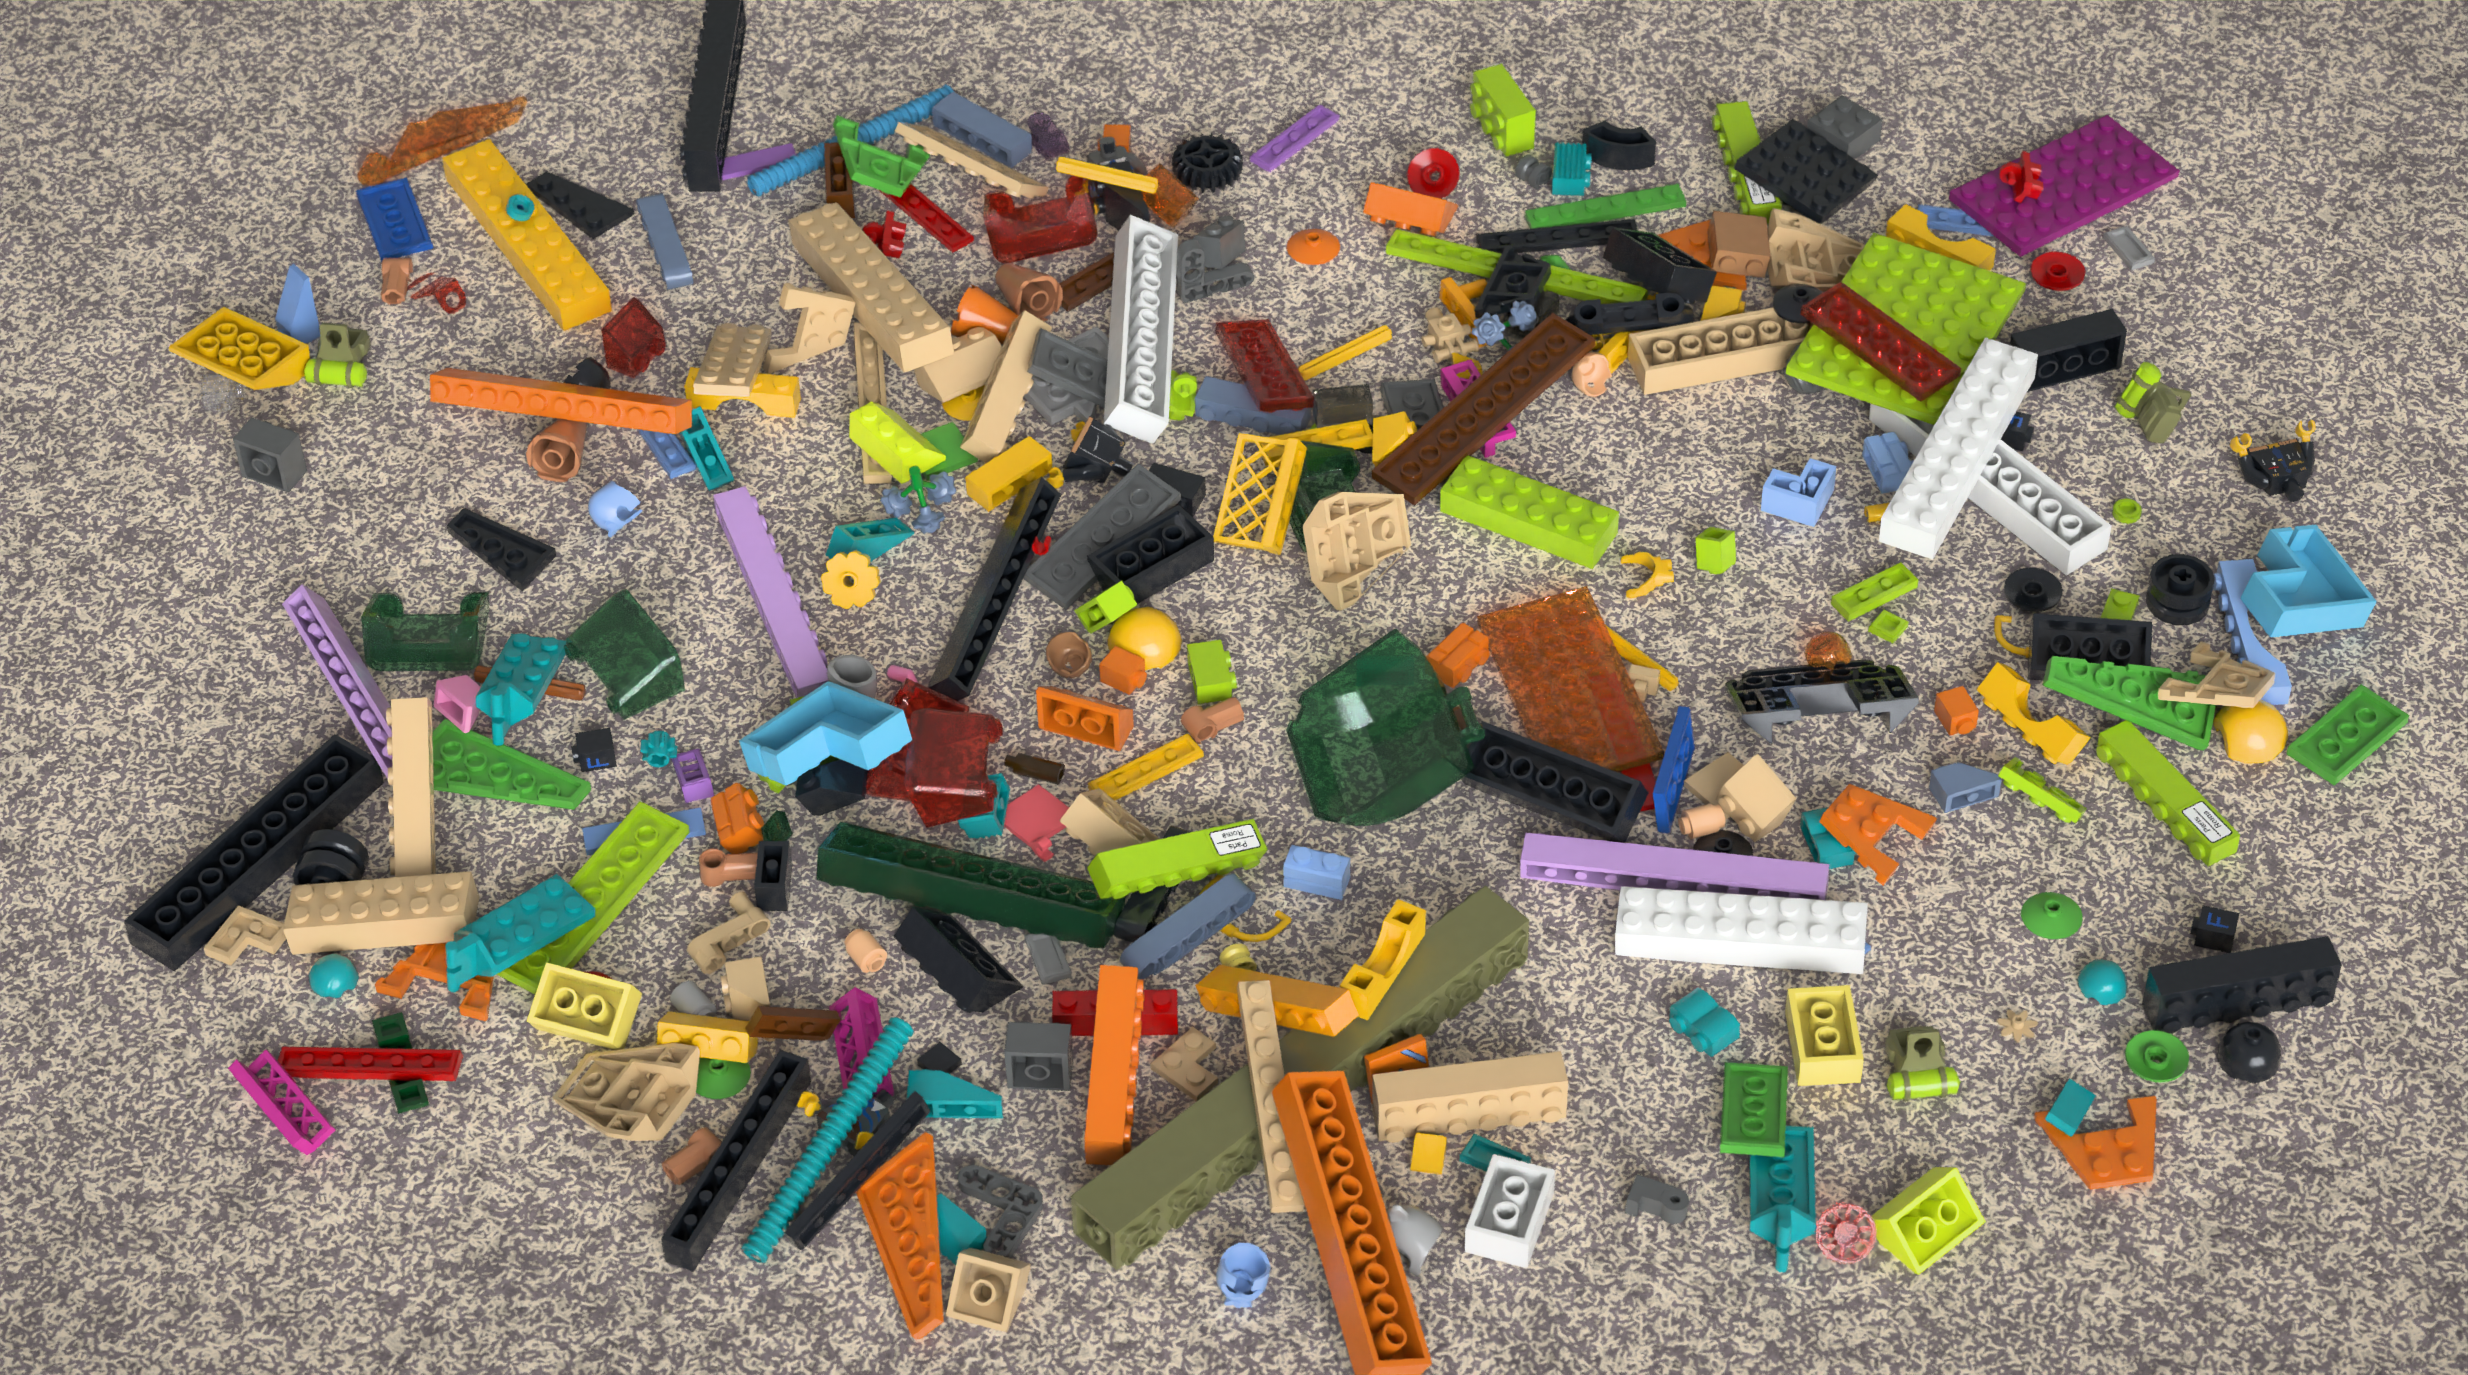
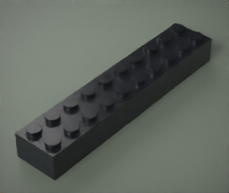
(713, 94)
(253, 852)

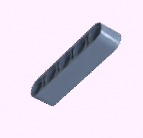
(665, 241)
(1189, 926)

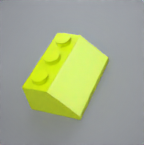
(892, 441)
(1928, 1218)

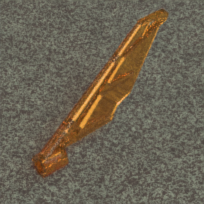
(439, 136)

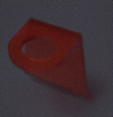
(440, 289)

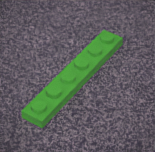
(1607, 207)

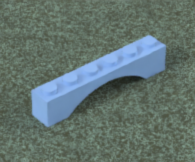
(2231, 582)

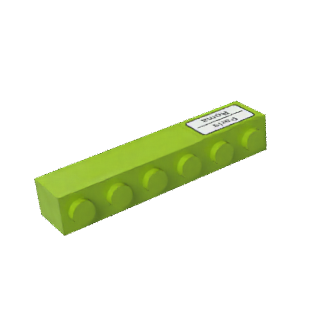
(1738, 136)
(2167, 793)
(1177, 859)

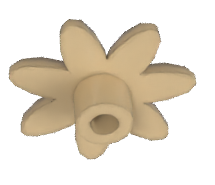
(2017, 1025)

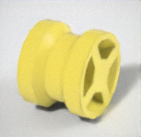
(1238, 957)

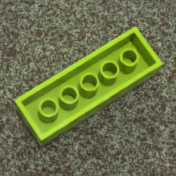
(1529, 511)

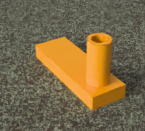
(1458, 298)

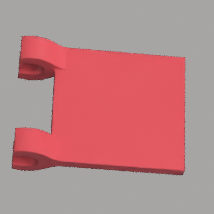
(1035, 819)

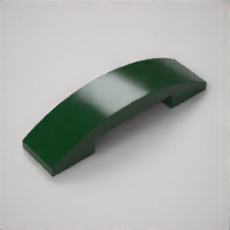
(393, 1033)

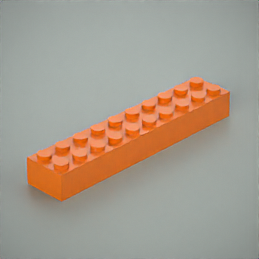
(1350, 1224)

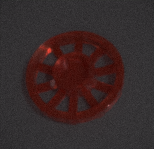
(1845, 1233)

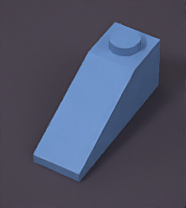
(297, 309)

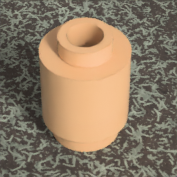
(1701, 820)
(865, 950)

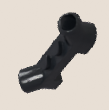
(1663, 312)

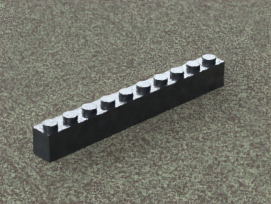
(994, 590)

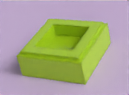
(1888, 626)

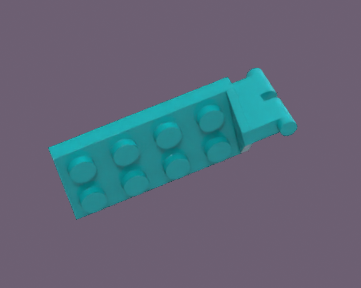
(518, 681)
(515, 931)
(1784, 1194)

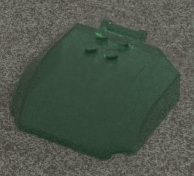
(1381, 735)

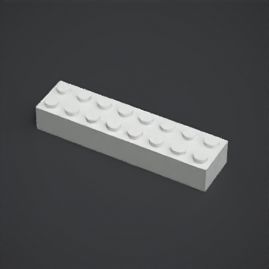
(1741, 929)

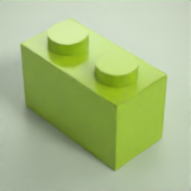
(1106, 607)
(1210, 671)

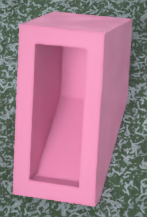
(457, 701)

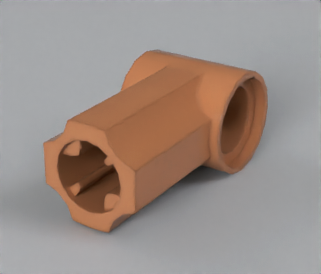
(395, 279)
(1207, 722)
(717, 867)
(693, 1157)

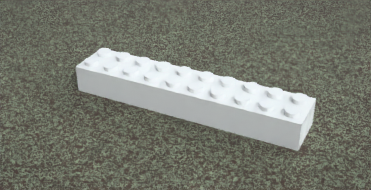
(1141, 330)
(1958, 448)
(2020, 499)

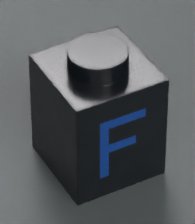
(2018, 431)
(594, 750)
(2215, 929)

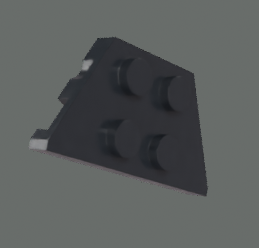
(1513, 280)

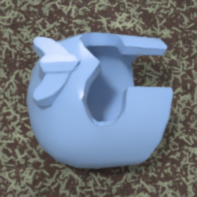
(612, 507)
(1242, 1274)

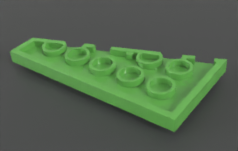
(2133, 696)
(479, 768)

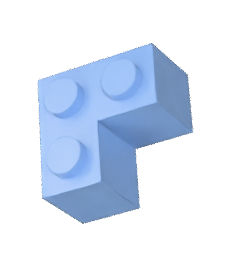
(1801, 496)

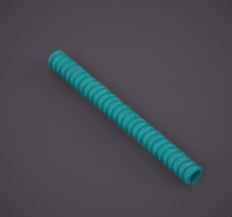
(828, 1139)

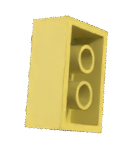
(584, 1007)
(1824, 1035)

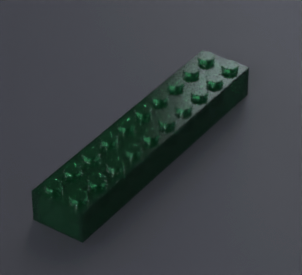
(967, 884)

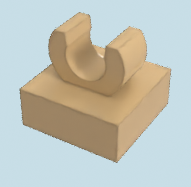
(1644, 680)

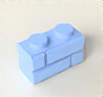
(1886, 460)
(1316, 872)

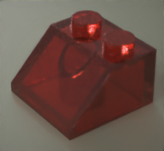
(632, 339)

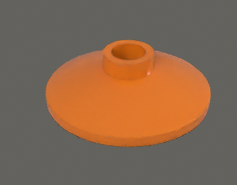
(1313, 246)

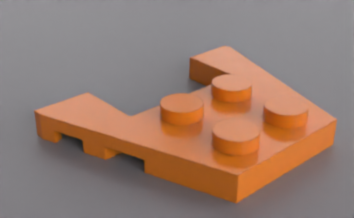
(1694, 241)
(1864, 818)
(430, 962)
(2111, 1155)

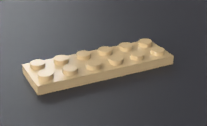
(973, 161)
(733, 360)

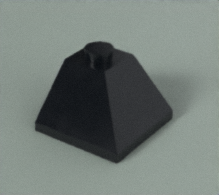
(831, 787)

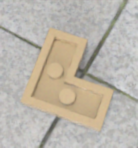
(245, 929)
(1181, 1064)

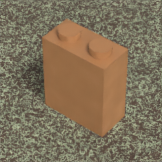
(1739, 244)

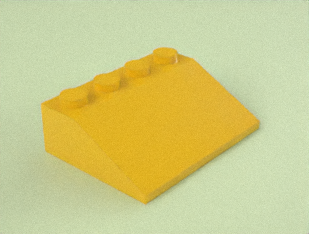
(244, 351)

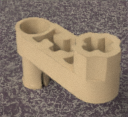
(709, 947)

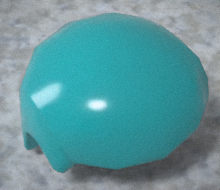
(333, 976)
(2103, 981)

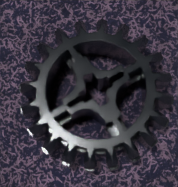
(1207, 162)

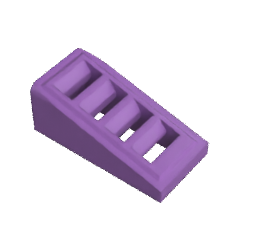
(695, 784)

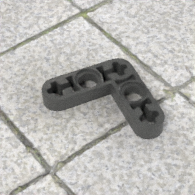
(1197, 284)
(1013, 1211)

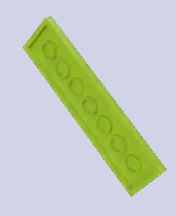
(608, 884)

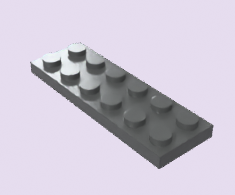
(1133, 501)

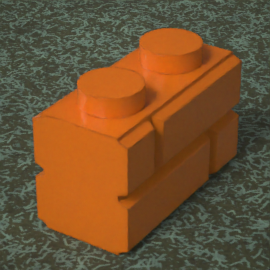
(1459, 654)
(737, 818)

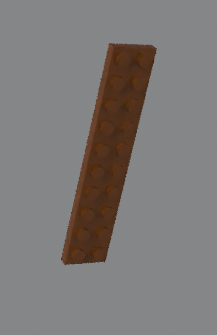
(1483, 408)

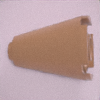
(1029, 290)
(558, 450)

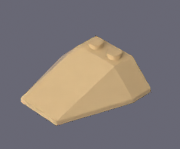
(1807, 252)
(1350, 538)
(633, 1090)

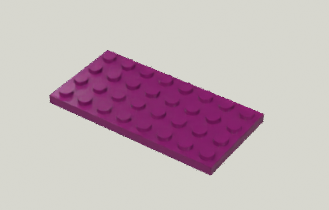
(2082, 181)

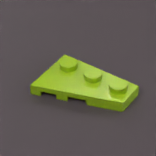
(2033, 784)

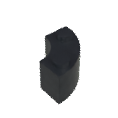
(1619, 147)

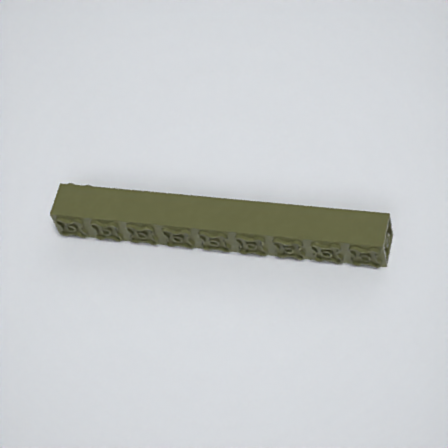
(1219, 1135)

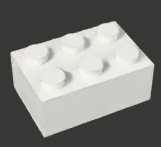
(1510, 1211)

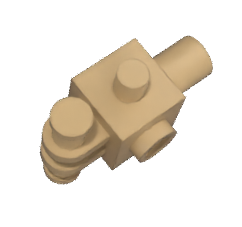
(1447, 336)

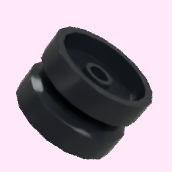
(2180, 589)
(330, 858)

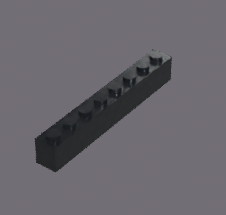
(736, 1161)

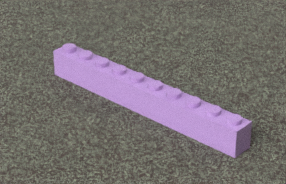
(772, 590)
(343, 669)
(1659, 867)

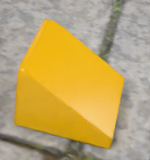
(1428, 1153)

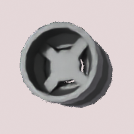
(1532, 171)

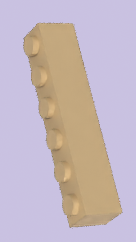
(1004, 391)
(412, 787)

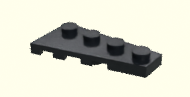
(580, 206)
(502, 548)

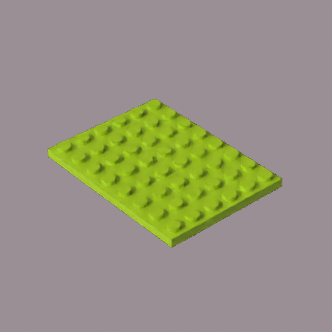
(1932, 297)

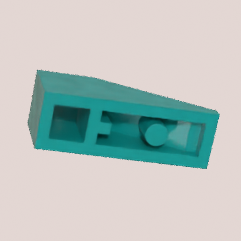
(706, 452)
(868, 537)
(952, 1096)

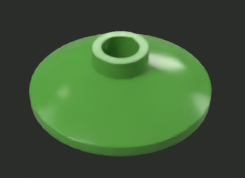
(2048, 923)
(2157, 1046)
(721, 1082)

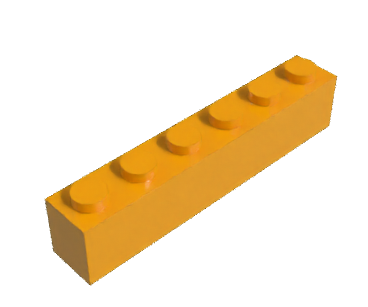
(1295, 1002)

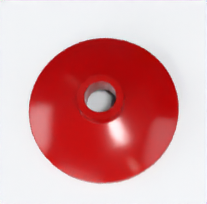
(1430, 162)
(2057, 271)

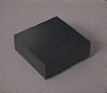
(939, 1058)

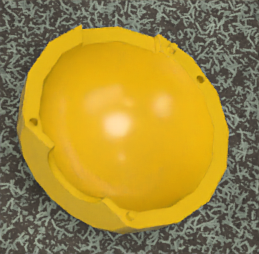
(1148, 635)
(2252, 733)

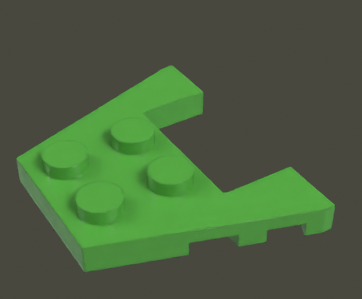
(877, 166)

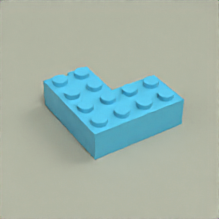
(2305, 586)
(825, 724)

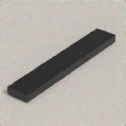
(1552, 237)
(857, 1171)

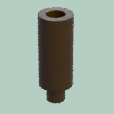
(1035, 768)

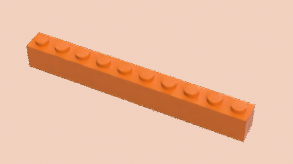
(561, 400)

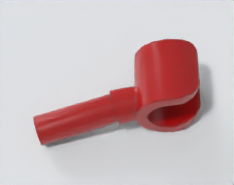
(1041, 548)

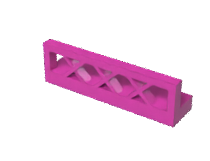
(1454, 385)
(865, 1021)
(272, 1106)

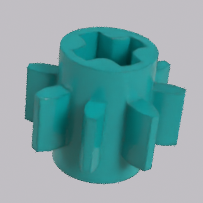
(658, 748)

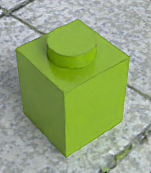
(1715, 550)

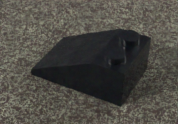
(1120, 202)

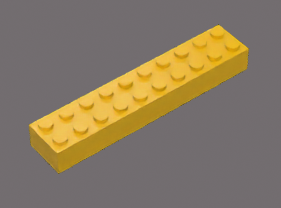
(534, 246)

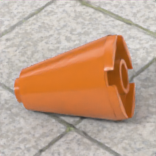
(984, 311)

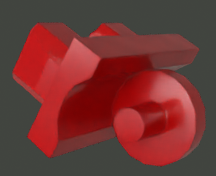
(2022, 177)
(887, 235)

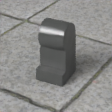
(1657, 1199)

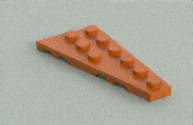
(904, 1225)

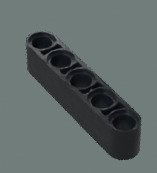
(1143, 908)

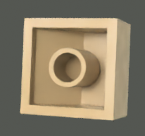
(1756, 799)
(746, 988)
(987, 1289)

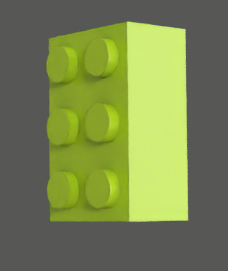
(1503, 110)

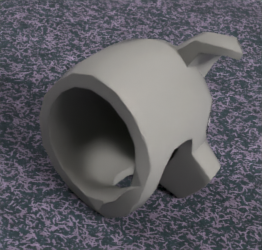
(853, 673)
(1413, 1233)

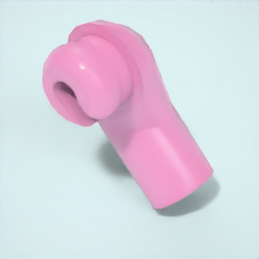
(900, 673)

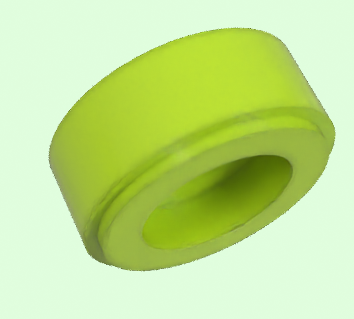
(2126, 511)

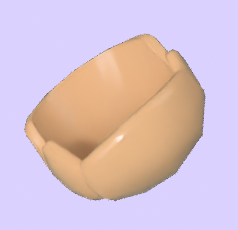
(1590, 369)

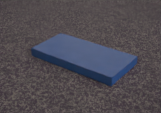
(394, 219)
(1674, 770)

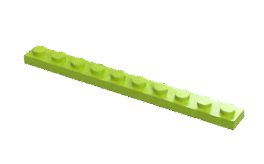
(1483, 262)

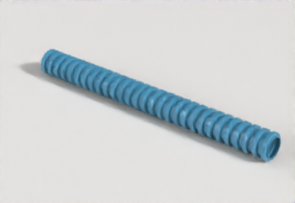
(867, 133)

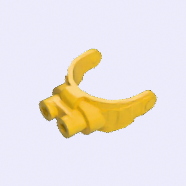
(1659, 568)

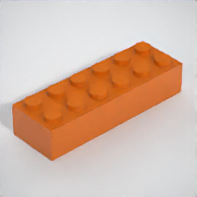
(1114, 1065)

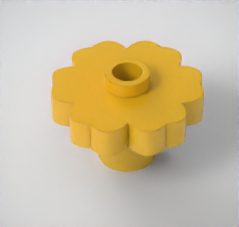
(837, 583)

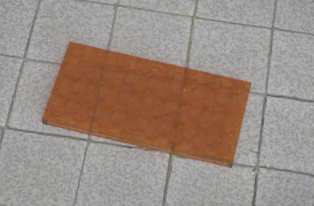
(1570, 680)

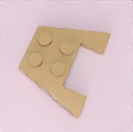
(821, 325)
(2226, 684)

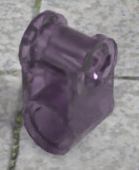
(1047, 137)

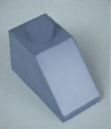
(1962, 786)

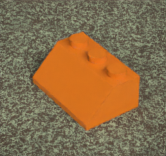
(1408, 209)
(1083, 717)

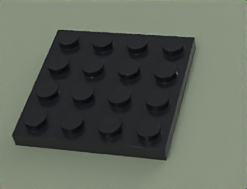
(1806, 171)

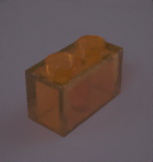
(1172, 199)

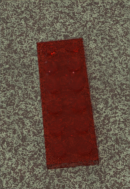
(1881, 341)
(1264, 365)

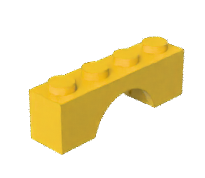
(1911, 228)
(773, 393)
(2008, 693)
(1398, 939)

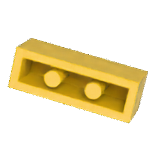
(1008, 473)
(713, 1035)

